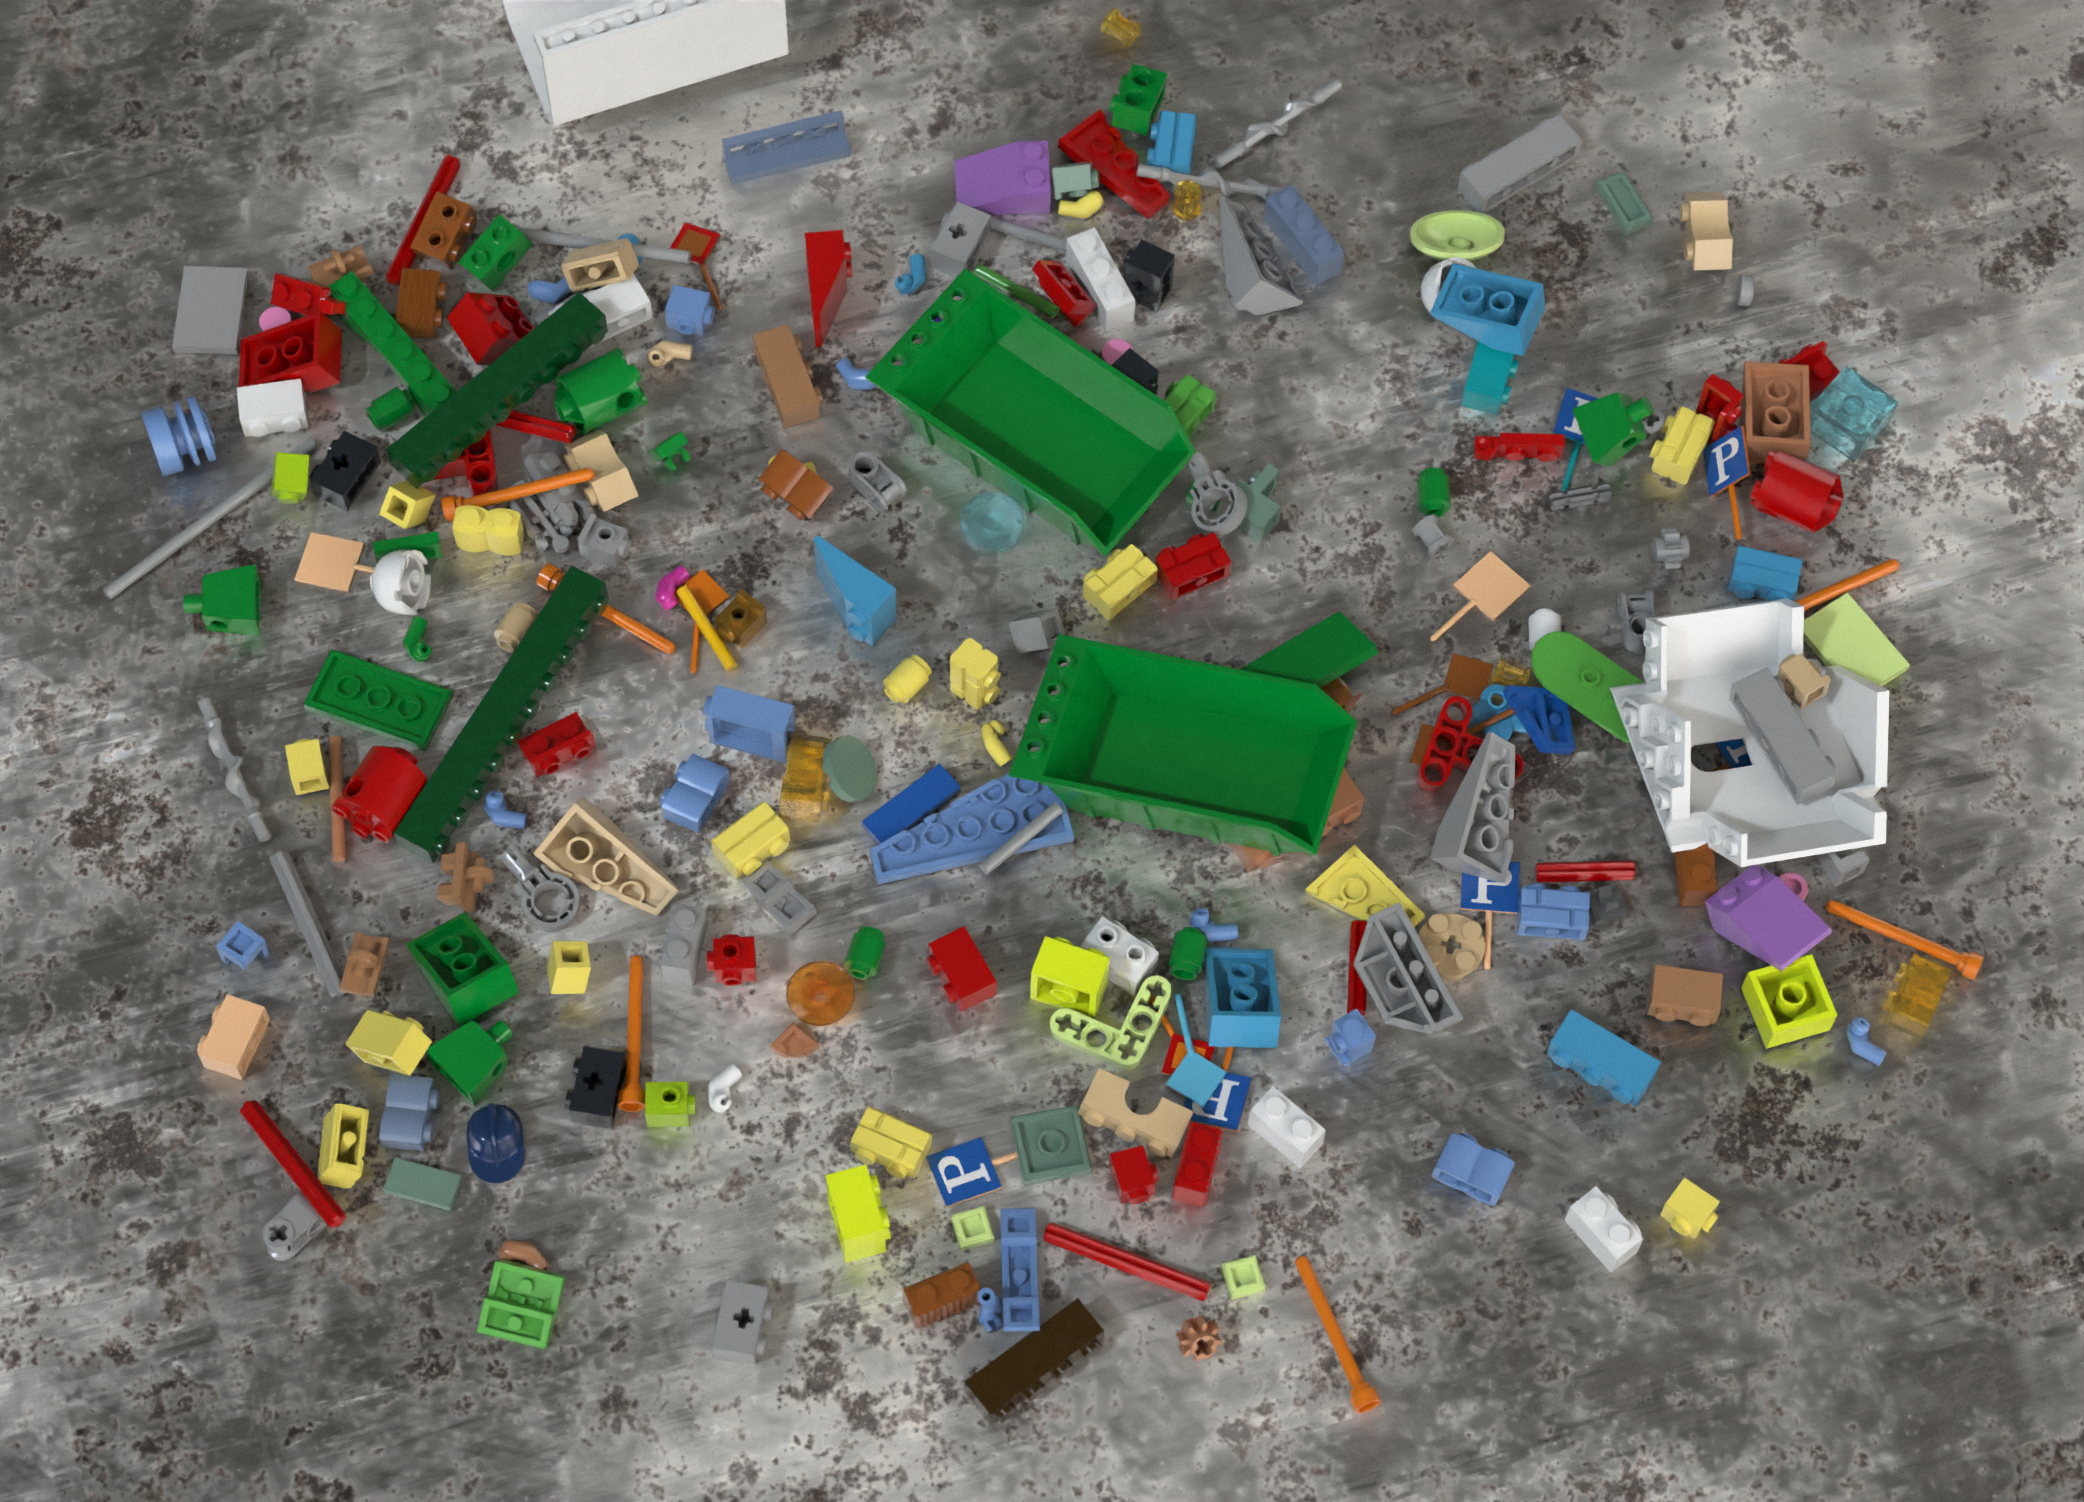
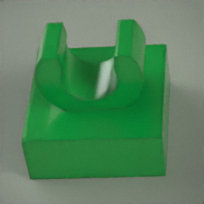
(668, 448)

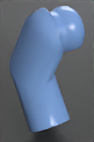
(548, 291)

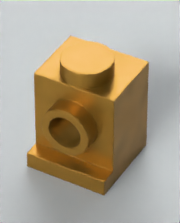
(741, 630)

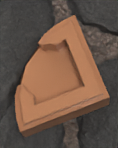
(794, 1043)

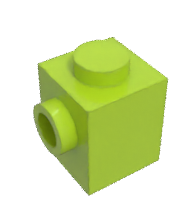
(289, 477)
(669, 1104)

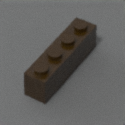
(1034, 1362)

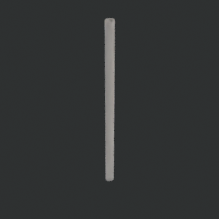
(582, 241)
(199, 526)

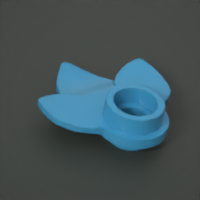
(1485, 709)

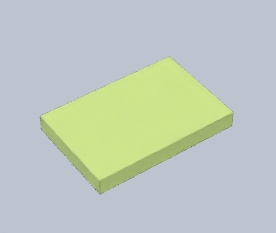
(1849, 638)

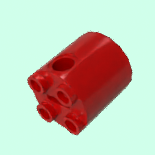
(1797, 492)
(380, 792)

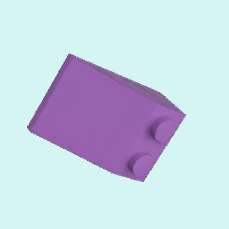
(1006, 179)
(1765, 918)

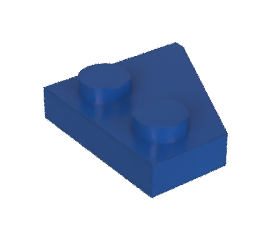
(1543, 717)

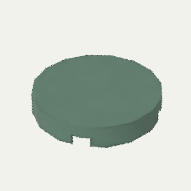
(850, 768)

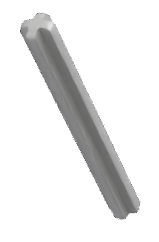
(308, 921)

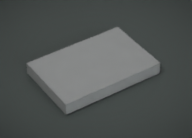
(210, 310)

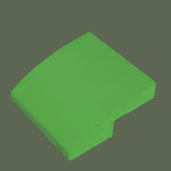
(521, 1303)

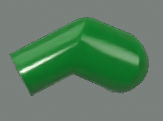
(413, 640)

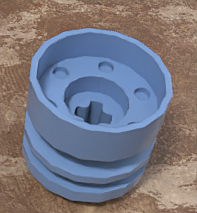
(179, 435)

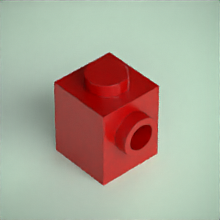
(1133, 1175)

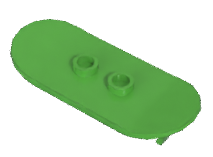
(1581, 678)

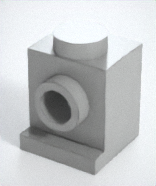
(603, 541)

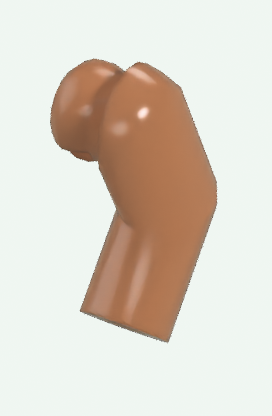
(524, 1251)

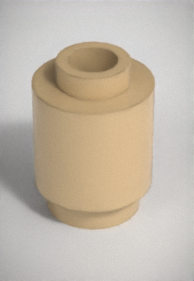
(514, 626)

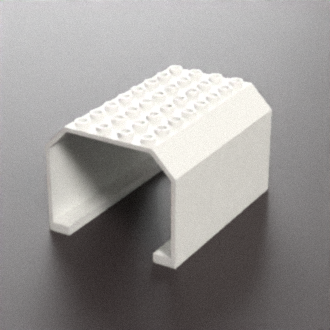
(622, 51)

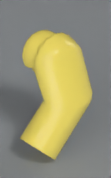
(1083, 207)
(990, 735)

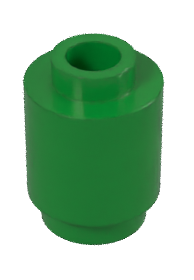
(390, 408)
(1433, 492)
(865, 953)
(1187, 953)

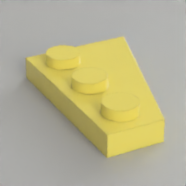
(1360, 888)

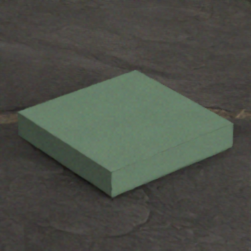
(1050, 1145)

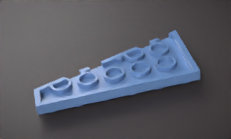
(971, 830)

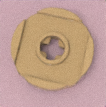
(1465, 934)

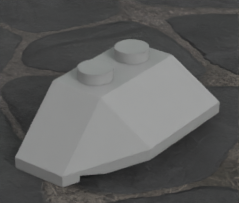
(1402, 975)

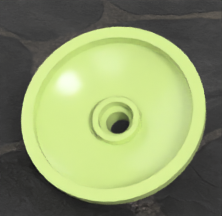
(1457, 234)

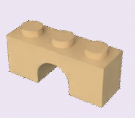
(1106, 1106)

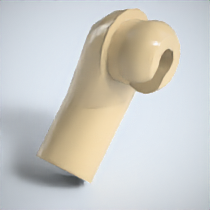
(668, 350)

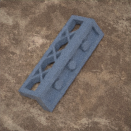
(786, 151)

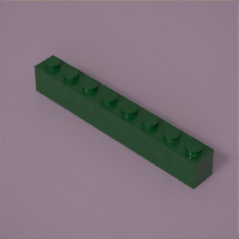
(497, 390)

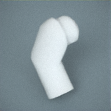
(719, 1088)

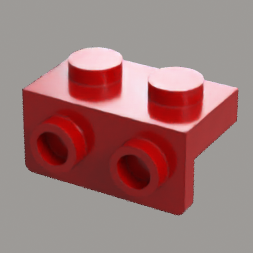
(1722, 404)

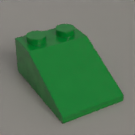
(463, 968)

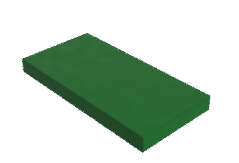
(1317, 653)
(378, 700)

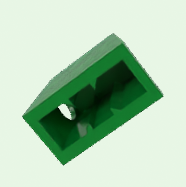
(1612, 426)
(228, 601)
(471, 1058)

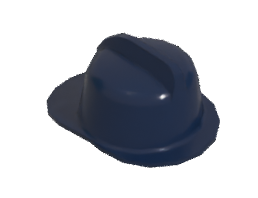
(495, 1143)

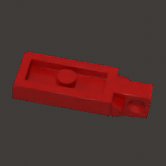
(304, 296)
(1520, 446)

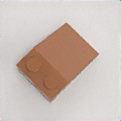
(1775, 409)

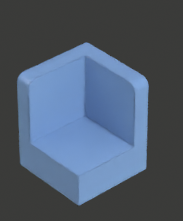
(241, 946)

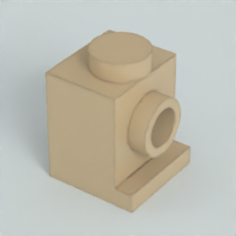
(1802, 680)

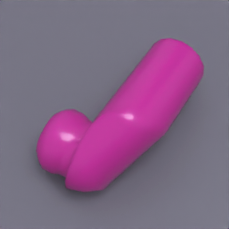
(667, 585)

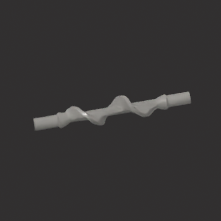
(1279, 125)
(1209, 178)
(234, 781)

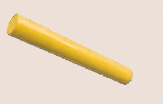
(707, 628)

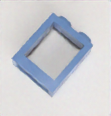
(749, 723)

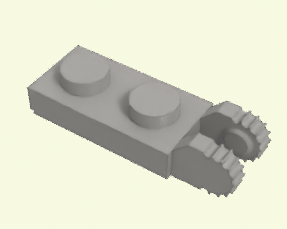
(566, 500)

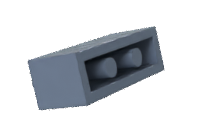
(1303, 235)

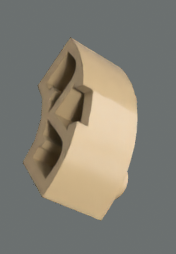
(1706, 230)
(611, 478)

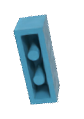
(1603, 1058)

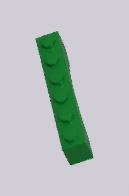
(374, 324)

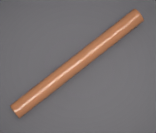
(336, 787)

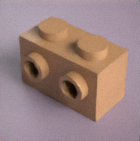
(1685, 995)

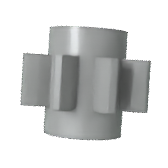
(1670, 548)

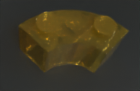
(804, 784)

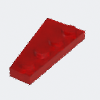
(1116, 164)

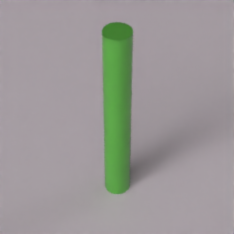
(1016, 290)

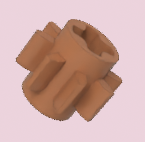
(1198, 1338)

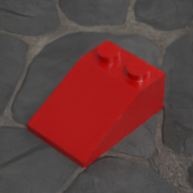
(827, 271)
(295, 350)

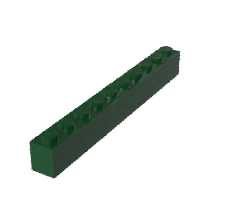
(501, 715)

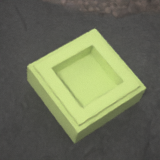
(972, 1228)
(1243, 1277)

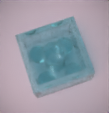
(1851, 413)

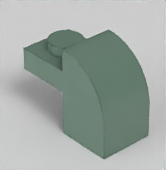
(1261, 511)

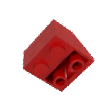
(488, 325)

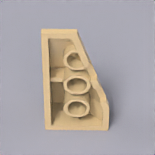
(600, 855)

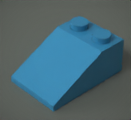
(1491, 307)
(859, 595)
(1241, 998)

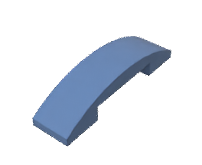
(1019, 1270)

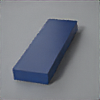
(912, 804)

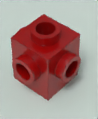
(732, 959)

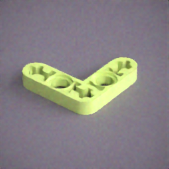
(1116, 1038)

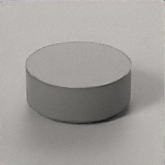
(1745, 290)

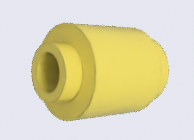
(907, 679)

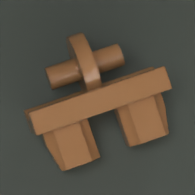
(339, 264)
(468, 877)
(364, 965)

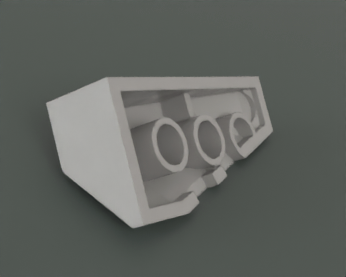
(1250, 265)
(1476, 825)

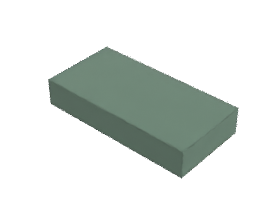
(1624, 203)
(422, 1184)

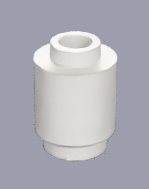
(1542, 623)

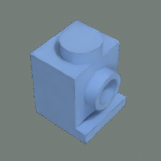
(1351, 1038)

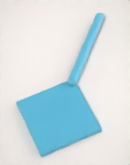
(1195, 1075)

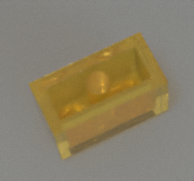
(1916, 996)

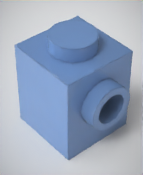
(689, 310)

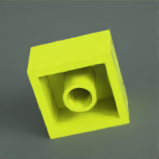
(1069, 976)
(1789, 1002)
(856, 1213)

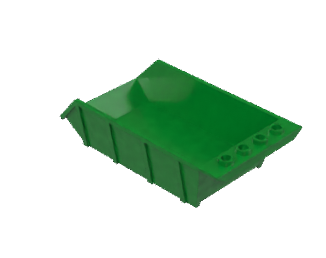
(1034, 413)
(1186, 746)

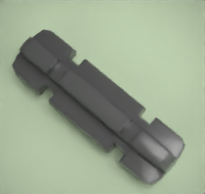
(1579, 496)

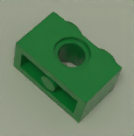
(495, 252)

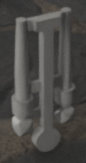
(560, 542)

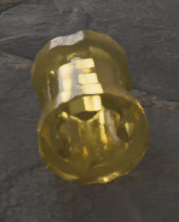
(1120, 28)
(1191, 197)
(1505, 667)

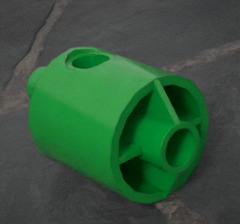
(599, 392)

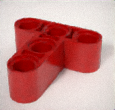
(475, 467)
(1460, 741)

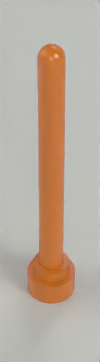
(451, 502)
(551, 576)
(1848, 584)
(1966, 963)
(632, 1096)
(1362, 1394)

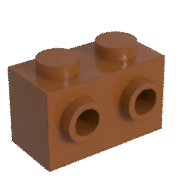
(444, 231)

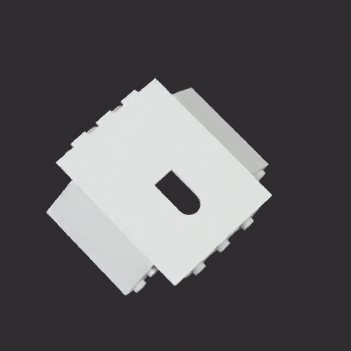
(1748, 808)

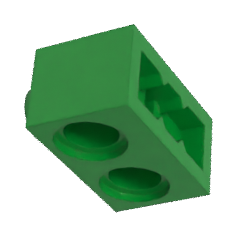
(1138, 99)

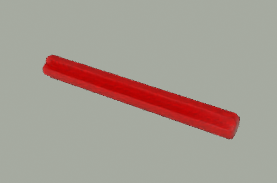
(440, 183)
(293, 1164)
(1126, 1261)

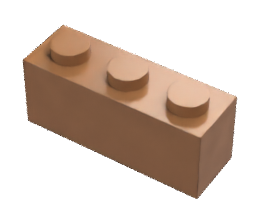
(787, 376)

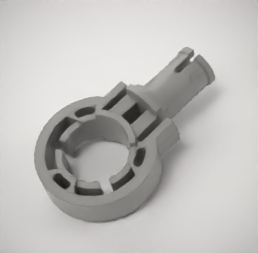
(1209, 490)
(527, 875)

